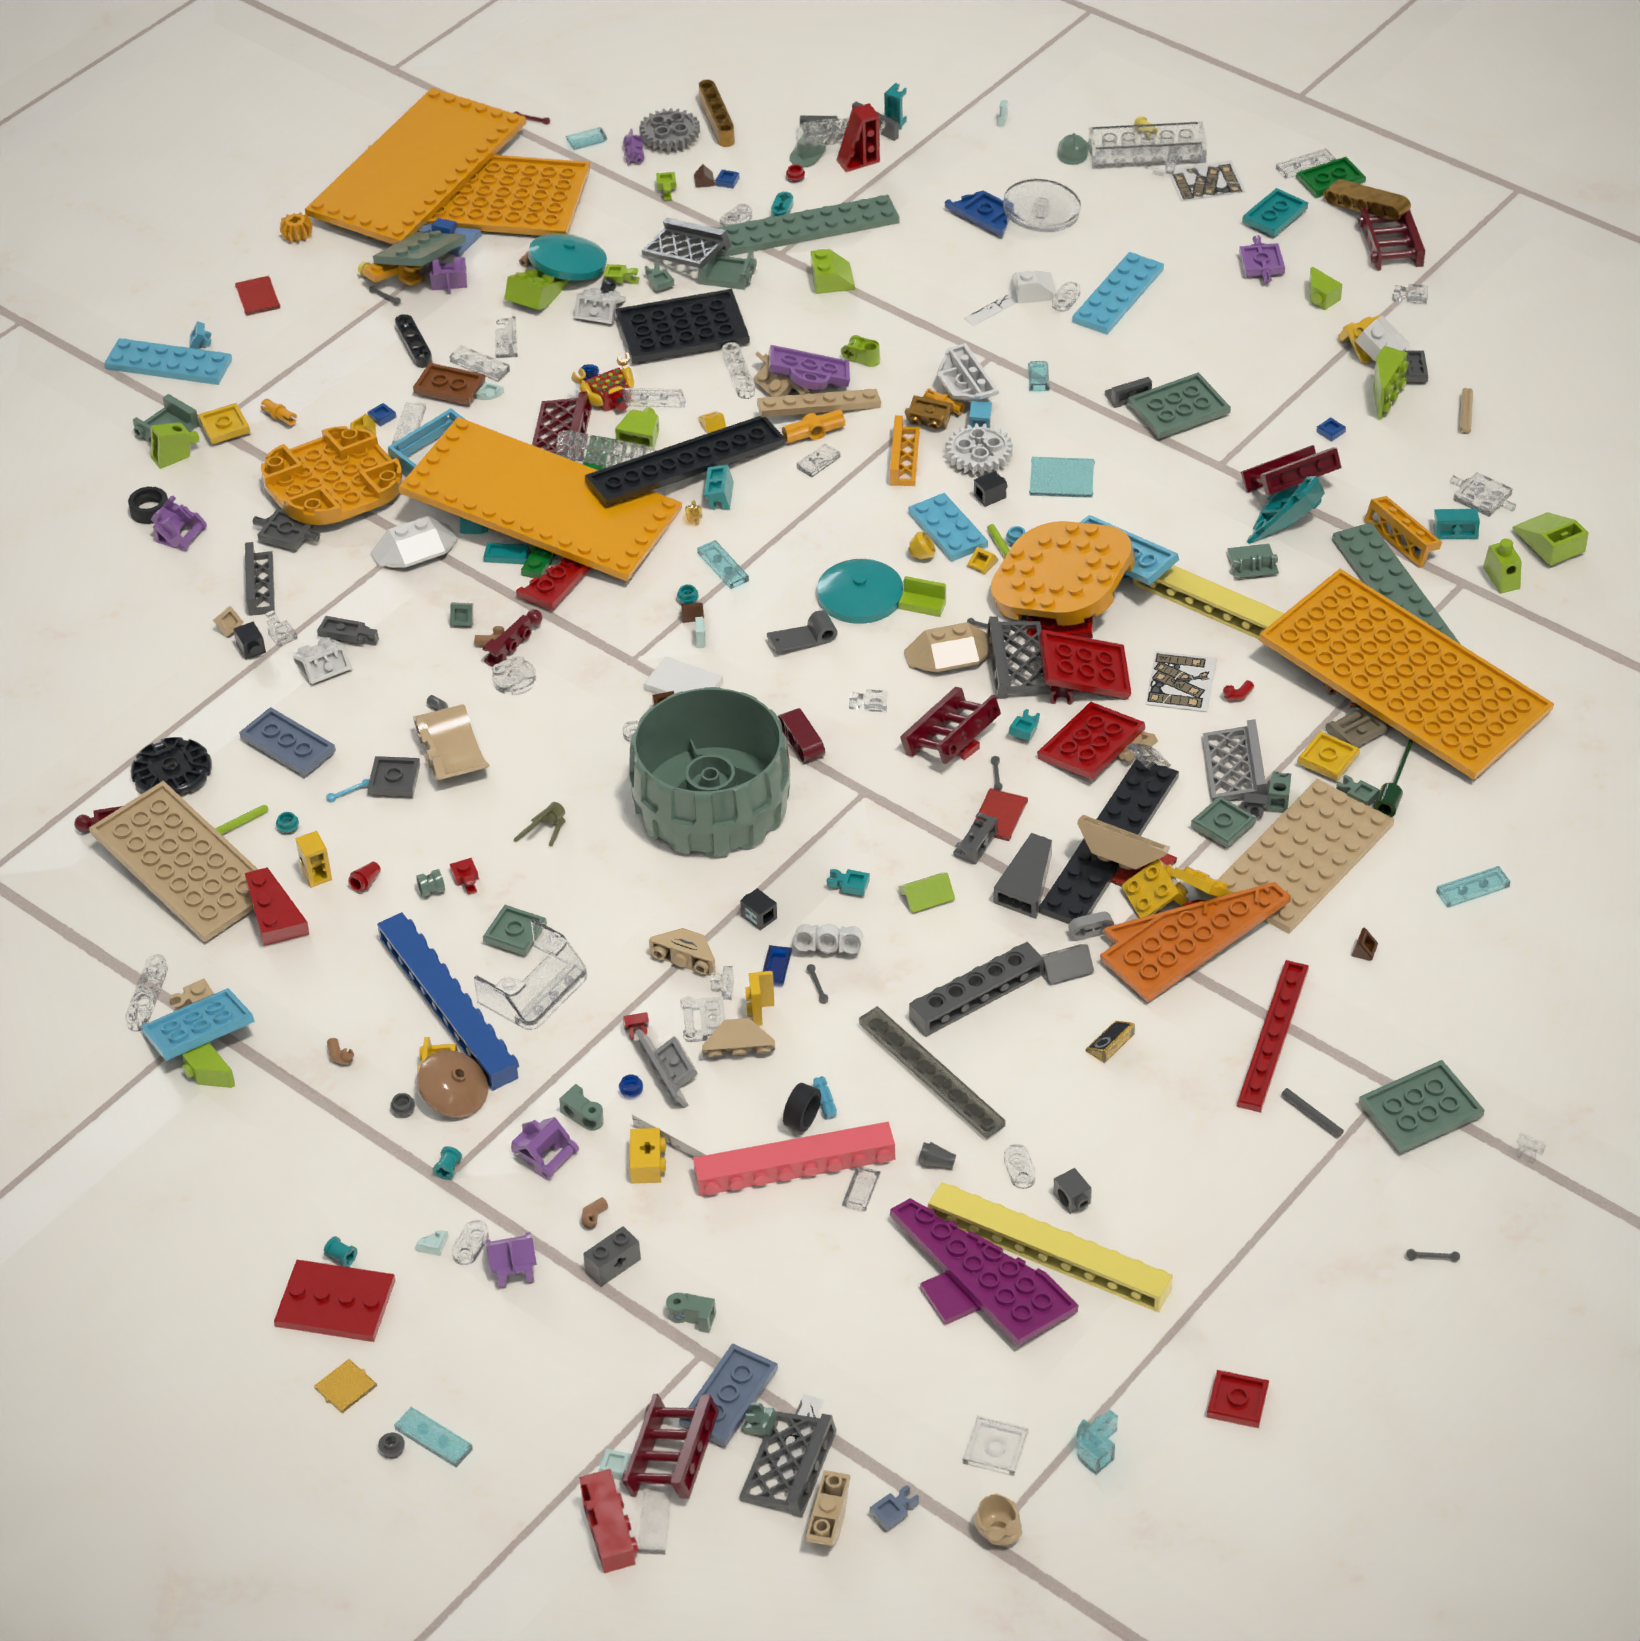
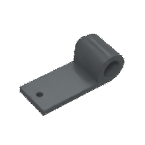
(817, 632)

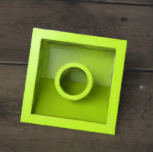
(830, 272)

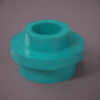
(687, 594)
(287, 822)

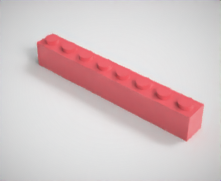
(794, 1158)

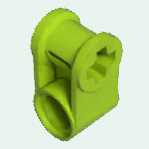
(862, 351)

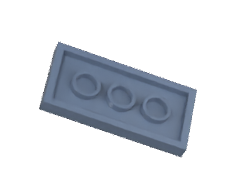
(287, 741)
(734, 1386)

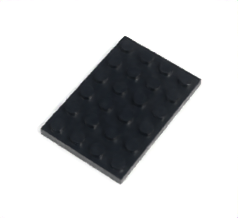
(682, 325)

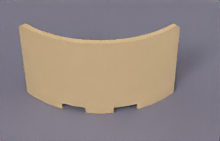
(449, 742)

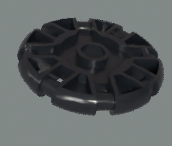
(166, 753)

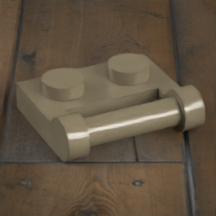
(1358, 732)

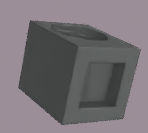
(1072, 1191)

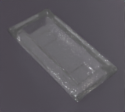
(861, 1189)

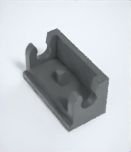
(977, 838)

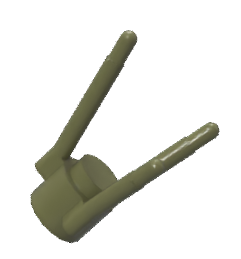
(551, 815)

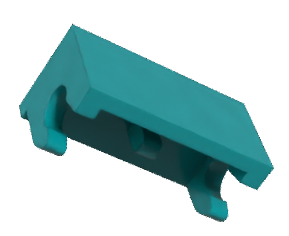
(894, 104)
(719, 486)
(1456, 523)

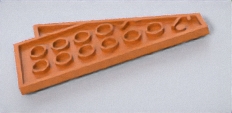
(1169, 945)

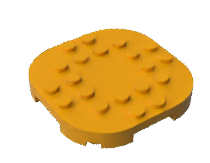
(331, 476)
(1062, 571)

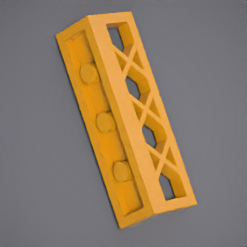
(898, 455)
(1402, 524)

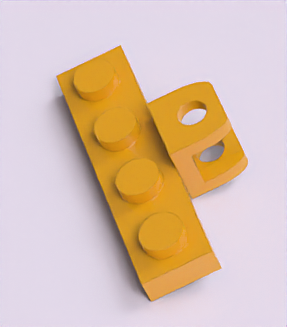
(405, 273)

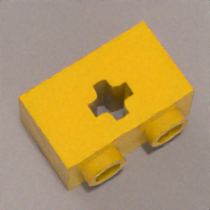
(313, 859)
(645, 1155)

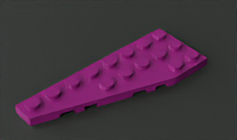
(1005, 1288)

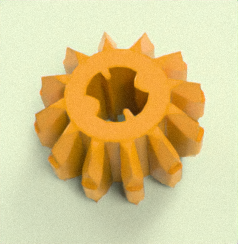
(296, 227)

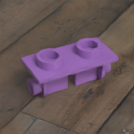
(633, 148)

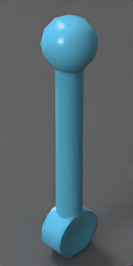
(331, 797)

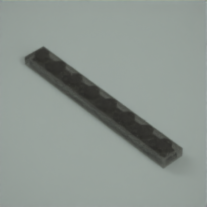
(932, 1072)

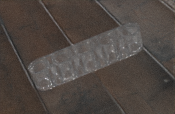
(825, 132)
(597, 449)

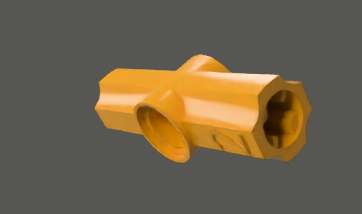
(813, 426)

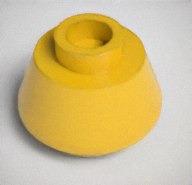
(921, 546)

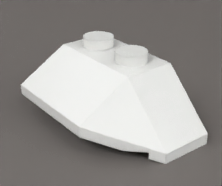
(965, 376)
(413, 543)

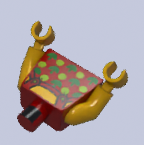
(607, 388)

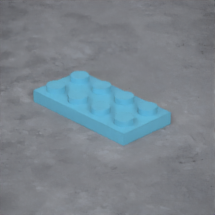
(947, 526)

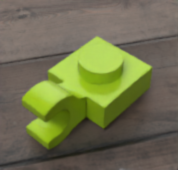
(666, 182)
(620, 273)

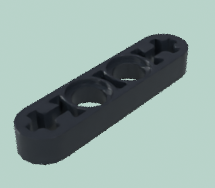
(415, 340)

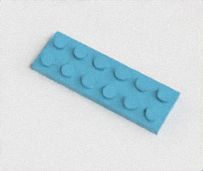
(1118, 293)
(168, 361)
(1150, 558)

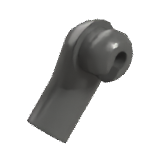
(436, 703)

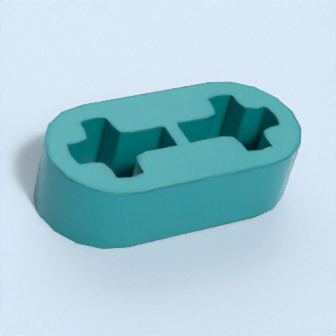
(782, 204)

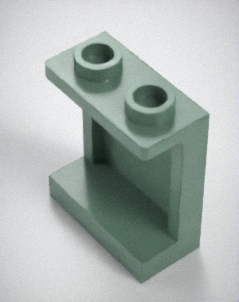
(728, 271)
(173, 412)

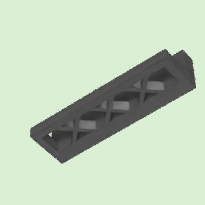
(252, 571)

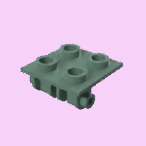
(1253, 560)

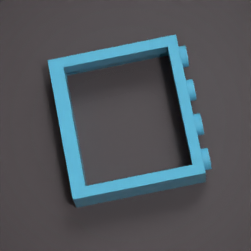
(420, 438)

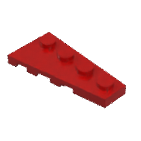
(554, 584)

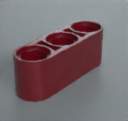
(801, 735)

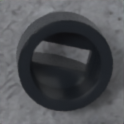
(608, 285)

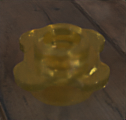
(693, 512)

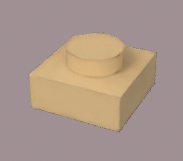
(228, 620)

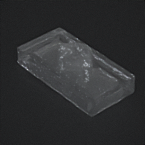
(818, 460)

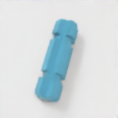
(826, 1104)

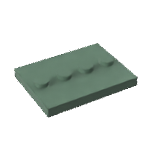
(419, 248)
(1179, 405)
(1421, 1106)

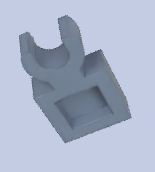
(892, 1510)

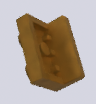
(929, 412)

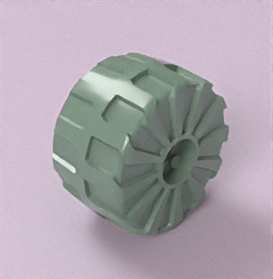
(710, 771)

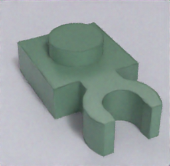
(659, 278)
(1359, 791)

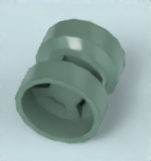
(430, 882)

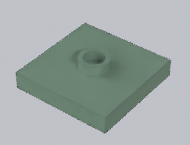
(1223, 821)
(512, 930)

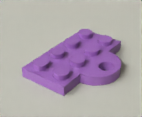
(809, 369)

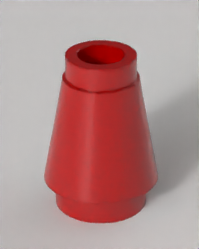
(363, 877)

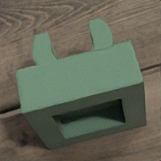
(461, 614)
(759, 1420)

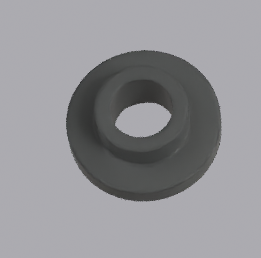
(402, 1104)
(394, 1450)

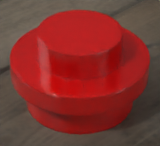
(795, 172)

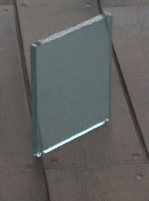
(1062, 477)

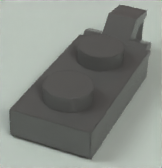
(347, 630)

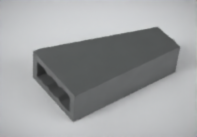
(1025, 877)

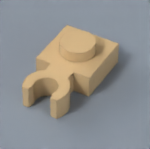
(1144, 738)
(192, 994)

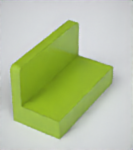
(923, 596)
(928, 891)

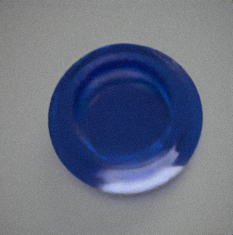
(631, 1086)

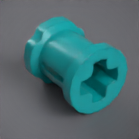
(449, 1158)
(340, 1251)

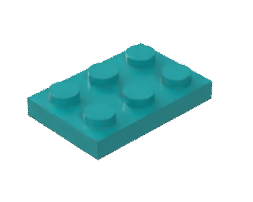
(1275, 212)

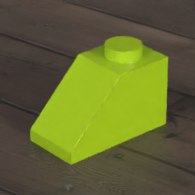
(1323, 289)
(207, 1067)

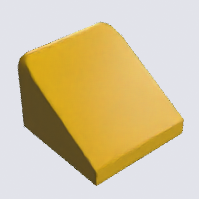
(712, 421)
(364, 422)
(982, 560)

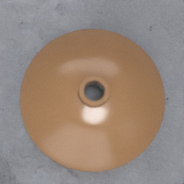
(445, 1090)

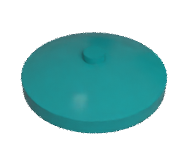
(567, 256)
(859, 591)

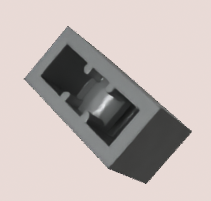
(612, 1256)

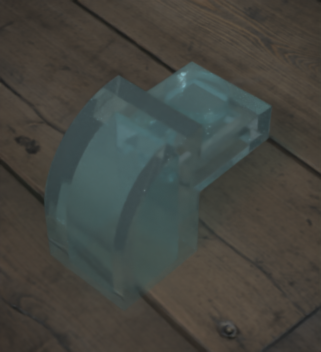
(1092, 1442)

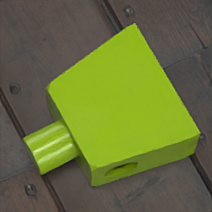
(639, 427)
(171, 443)
(1503, 566)

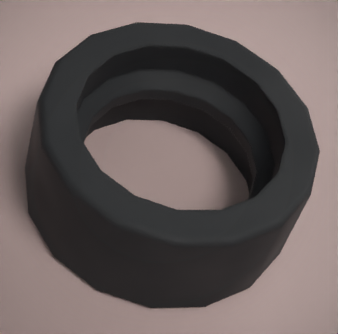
(142, 496)
(801, 1107)

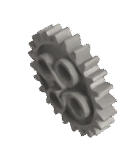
(669, 129)

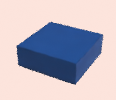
(727, 179)
(444, 225)
(382, 414)
(1331, 429)

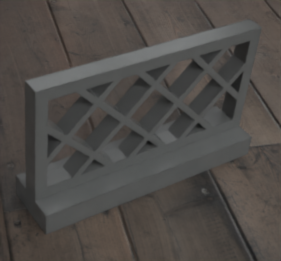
(688, 234)
(1001, 657)
(808, 1471)

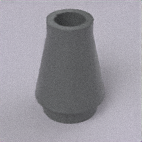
(936, 1156)

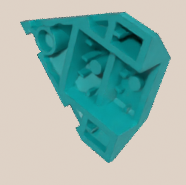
(1287, 507)

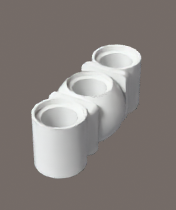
(839, 936)

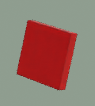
(1237, 1399)

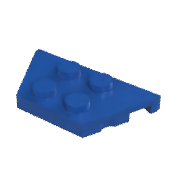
(981, 209)

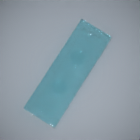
(723, 564)
(1473, 886)
(433, 1437)

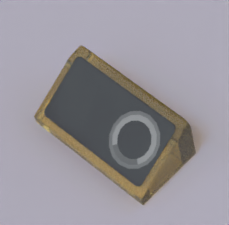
(1111, 1040)

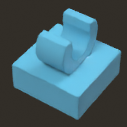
(199, 336)

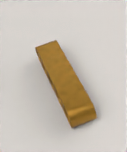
(716, 113)
(1376, 201)

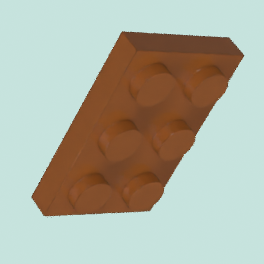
(449, 383)

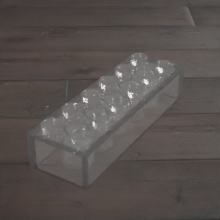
(1146, 144)

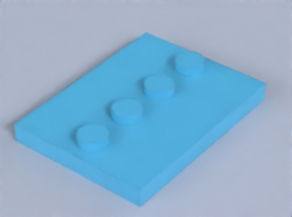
(197, 1024)

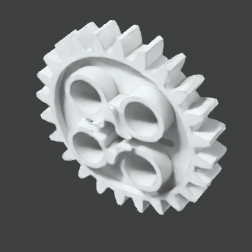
(979, 448)

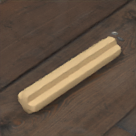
(1466, 410)

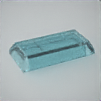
(586, 138)
(1038, 376)

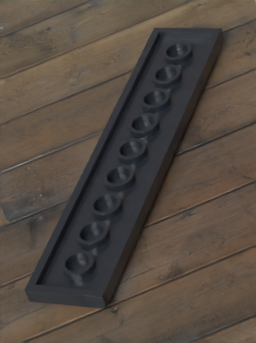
(684, 460)
(1129, 808)

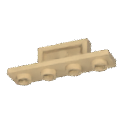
(775, 384)

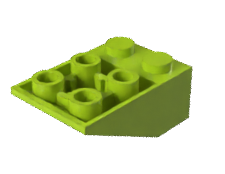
(533, 288)
(1389, 378)
(1553, 537)

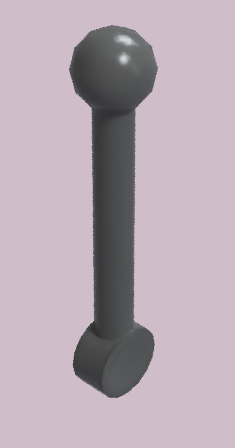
(373, 289)
(972, 621)
(995, 760)
(823, 998)
(1412, 1254)

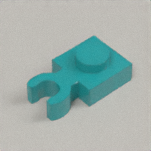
(1024, 726)
(852, 882)

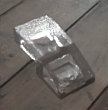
(1147, 755)

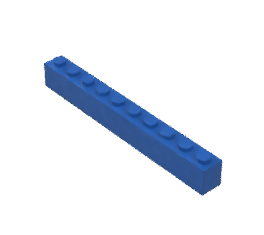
(447, 1000)

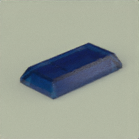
(777, 961)

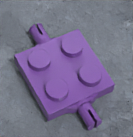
(1262, 259)

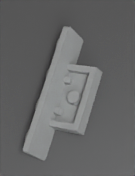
(672, 1064)

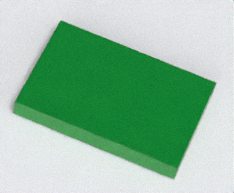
(1322, 176)

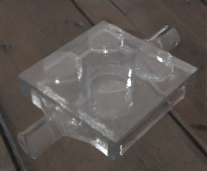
(1482, 494)

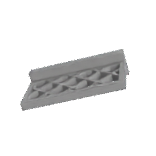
(1254, 763)

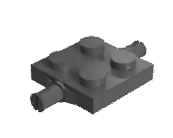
(284, 531)

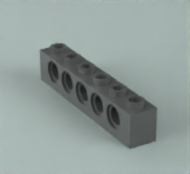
(976, 989)

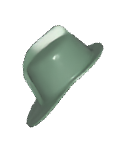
(1072, 149)
(807, 155)

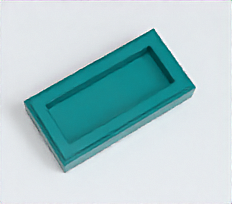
(506, 553)

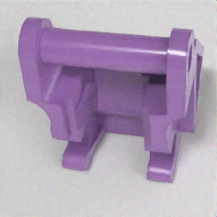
(448, 274)
(170, 520)
(537, 1138)
(511, 1257)

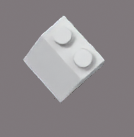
(1380, 334)

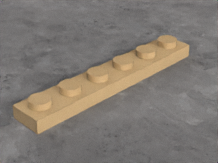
(818, 402)

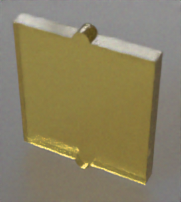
(345, 1386)

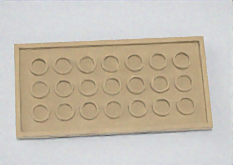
(1309, 850)
(179, 859)

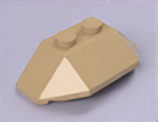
(948, 648)
(1119, 845)

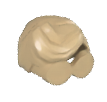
(998, 1520)

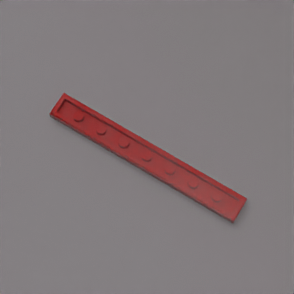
(1273, 1036)

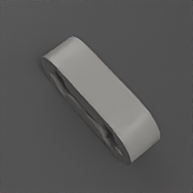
(1090, 925)

